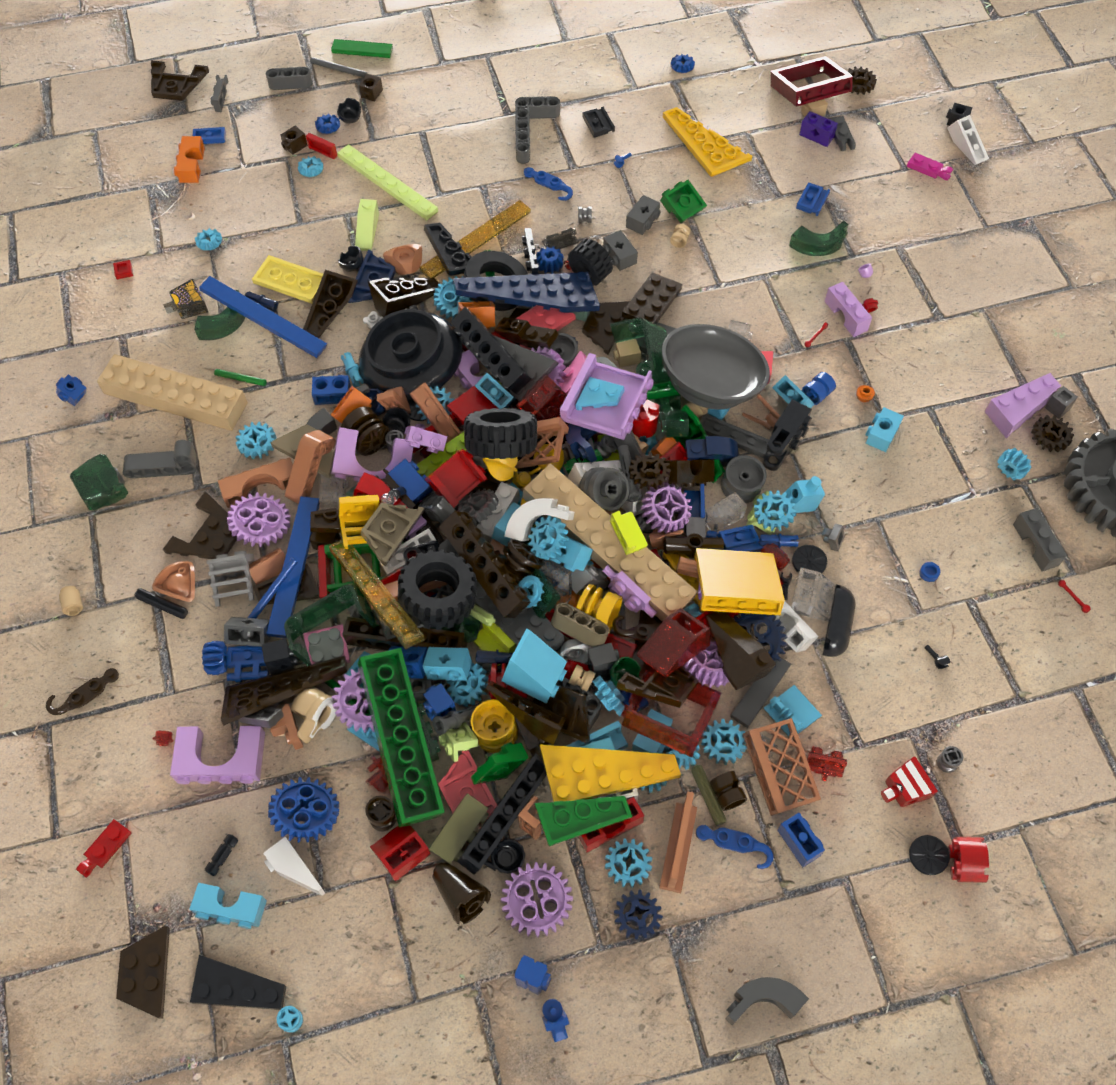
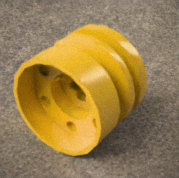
(601, 608)
(492, 716)

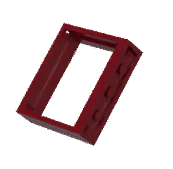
(840, 81)

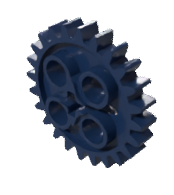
(773, 636)

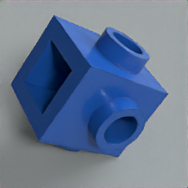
(70, 389)

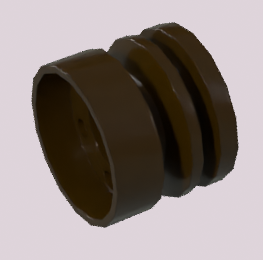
(370, 430)
(520, 559)

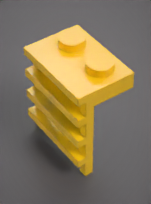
(355, 512)

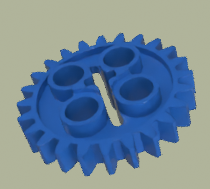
(303, 809)

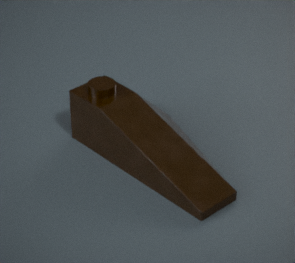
(741, 654)

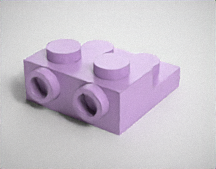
(431, 440)

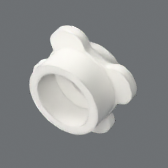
(372, 319)

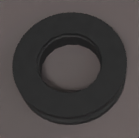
(494, 262)

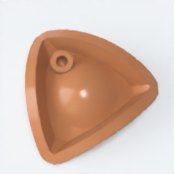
(404, 258)
(177, 581)

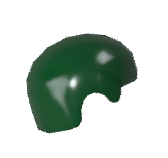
(624, 665)

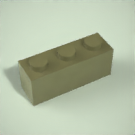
(459, 829)

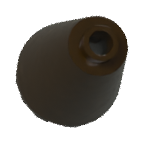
(460, 892)

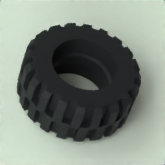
(500, 433)
(437, 567)

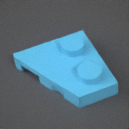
(599, 394)

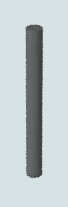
(349, 70)

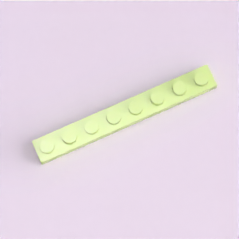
(387, 182)

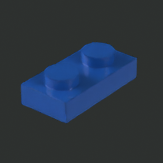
(211, 135)

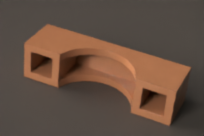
(241, 484)

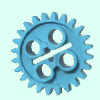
(446, 299)

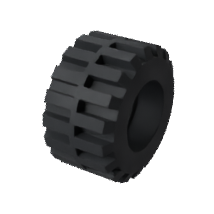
(591, 258)

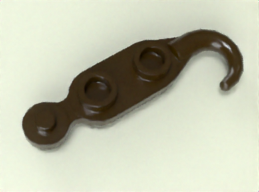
(640, 632)
(84, 693)

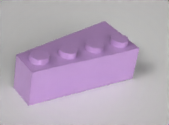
(1020, 404)

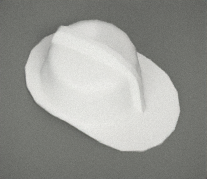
(574, 651)

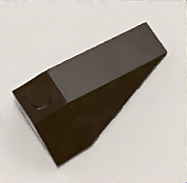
(397, 295)
(329, 300)
(537, 719)

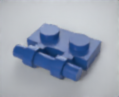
(242, 657)

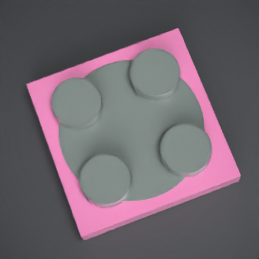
(326, 644)

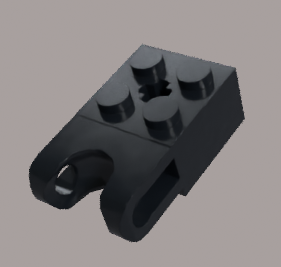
(786, 433)

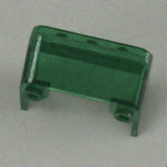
(654, 340)
(321, 612)

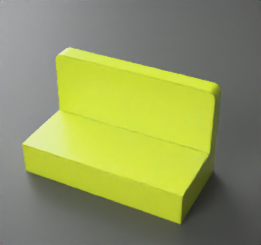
(628, 532)
(494, 638)

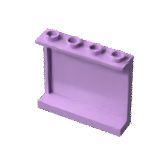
(610, 420)

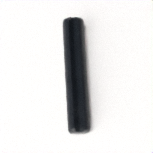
(161, 603)

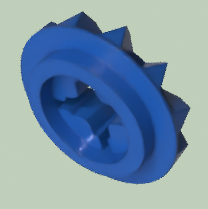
(677, 65)
(328, 127)

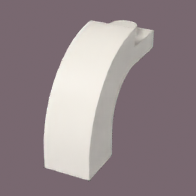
(524, 517)

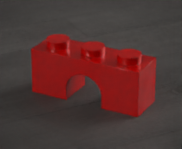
(598, 837)

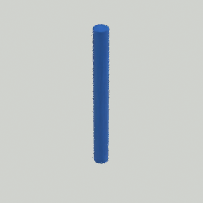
(273, 588)

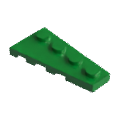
(575, 818)

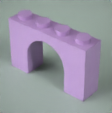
(345, 461)
(242, 767)

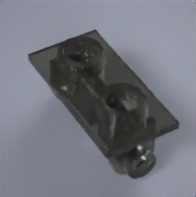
(561, 240)

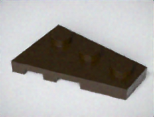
(307, 590)

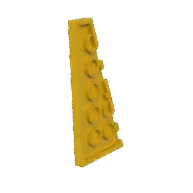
(706, 145)
(594, 773)

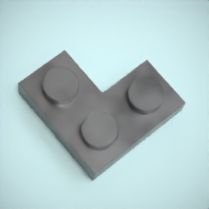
(265, 717)

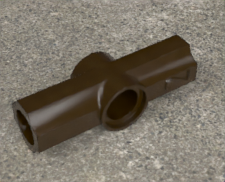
(688, 544)

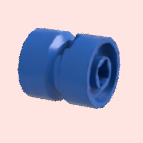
(819, 387)

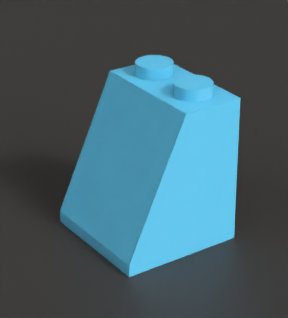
(535, 668)

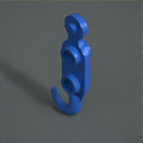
(549, 181)
(735, 841)

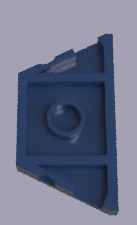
(371, 269)

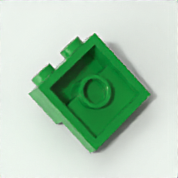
(683, 201)
(500, 764)

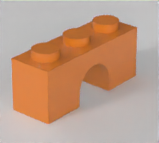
(187, 166)

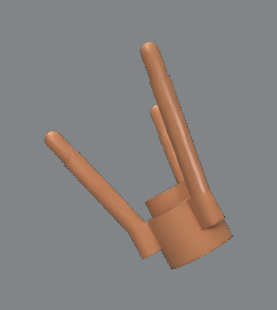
(771, 418)
(657, 539)

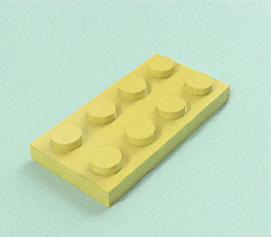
(288, 279)

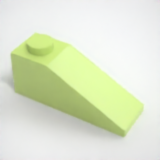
(366, 224)

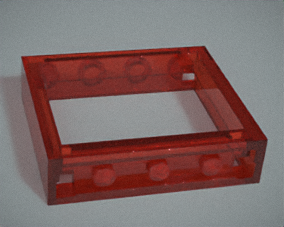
(664, 734)

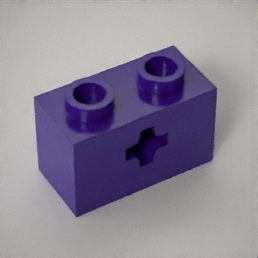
(818, 129)

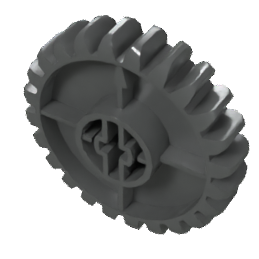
(1093, 479)

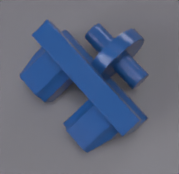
(555, 1019)

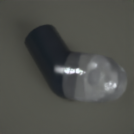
(393, 495)

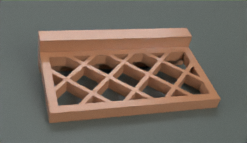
(545, 430)
(765, 773)
(679, 845)

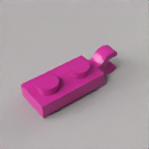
(929, 167)

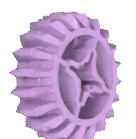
(659, 515)
(707, 667)

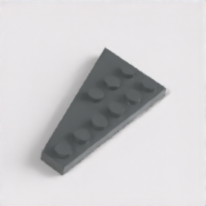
(533, 364)

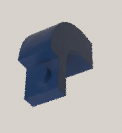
(577, 441)
(712, 448)

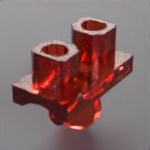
(826, 765)
(377, 780)

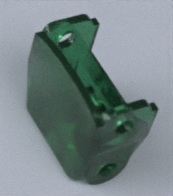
(98, 483)

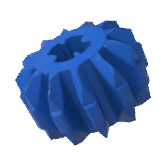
(550, 260)
(214, 657)

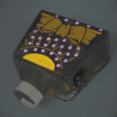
(186, 300)

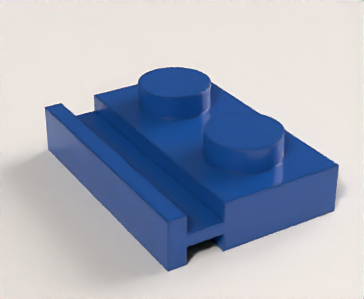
(812, 199)
(741, 539)

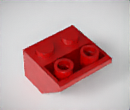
(400, 851)

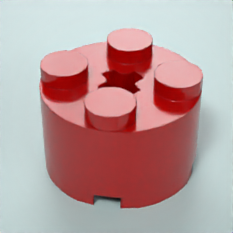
(647, 421)
(969, 859)

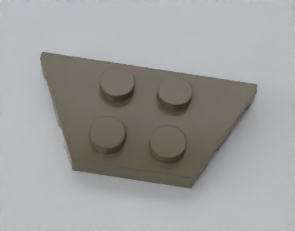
(289, 444)
(389, 528)

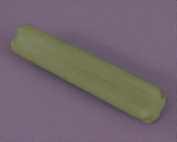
(708, 795)

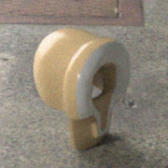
(316, 711)

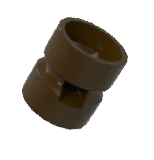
(729, 793)
(381, 813)

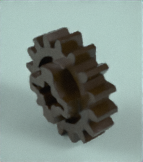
(862, 80)
(1052, 433)
(649, 471)

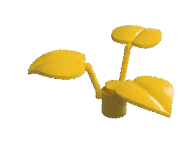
(505, 468)

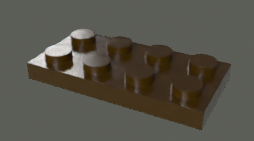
(652, 299)

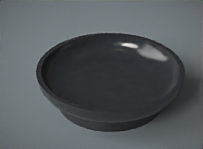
(409, 351)

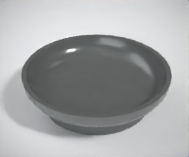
(714, 366)

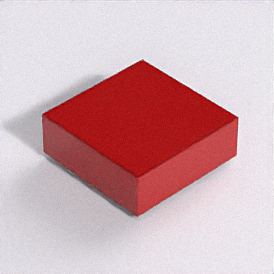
(123, 269)

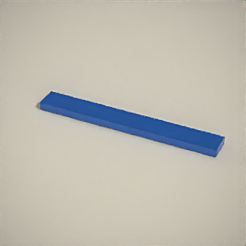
(263, 316)
(298, 548)

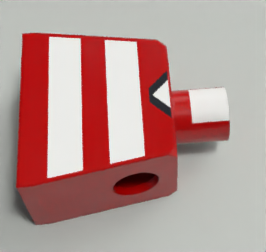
(909, 784)

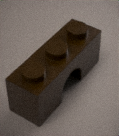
(690, 472)

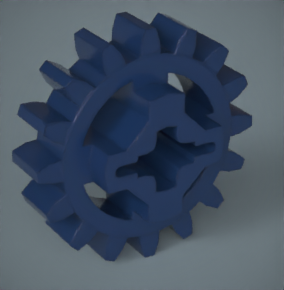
(647, 911)

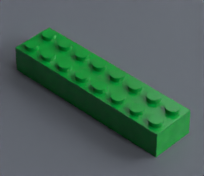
(400, 737)

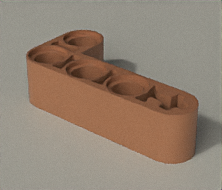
(306, 464)

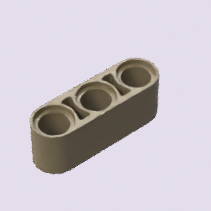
(579, 625)

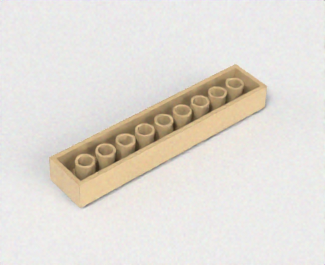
(593, 528)

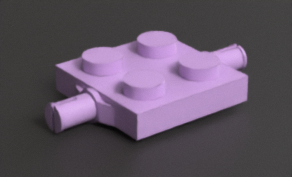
(632, 595)

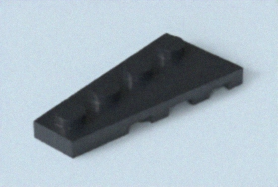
(448, 251)
(229, 986)

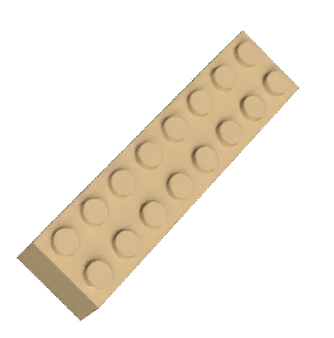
(172, 392)

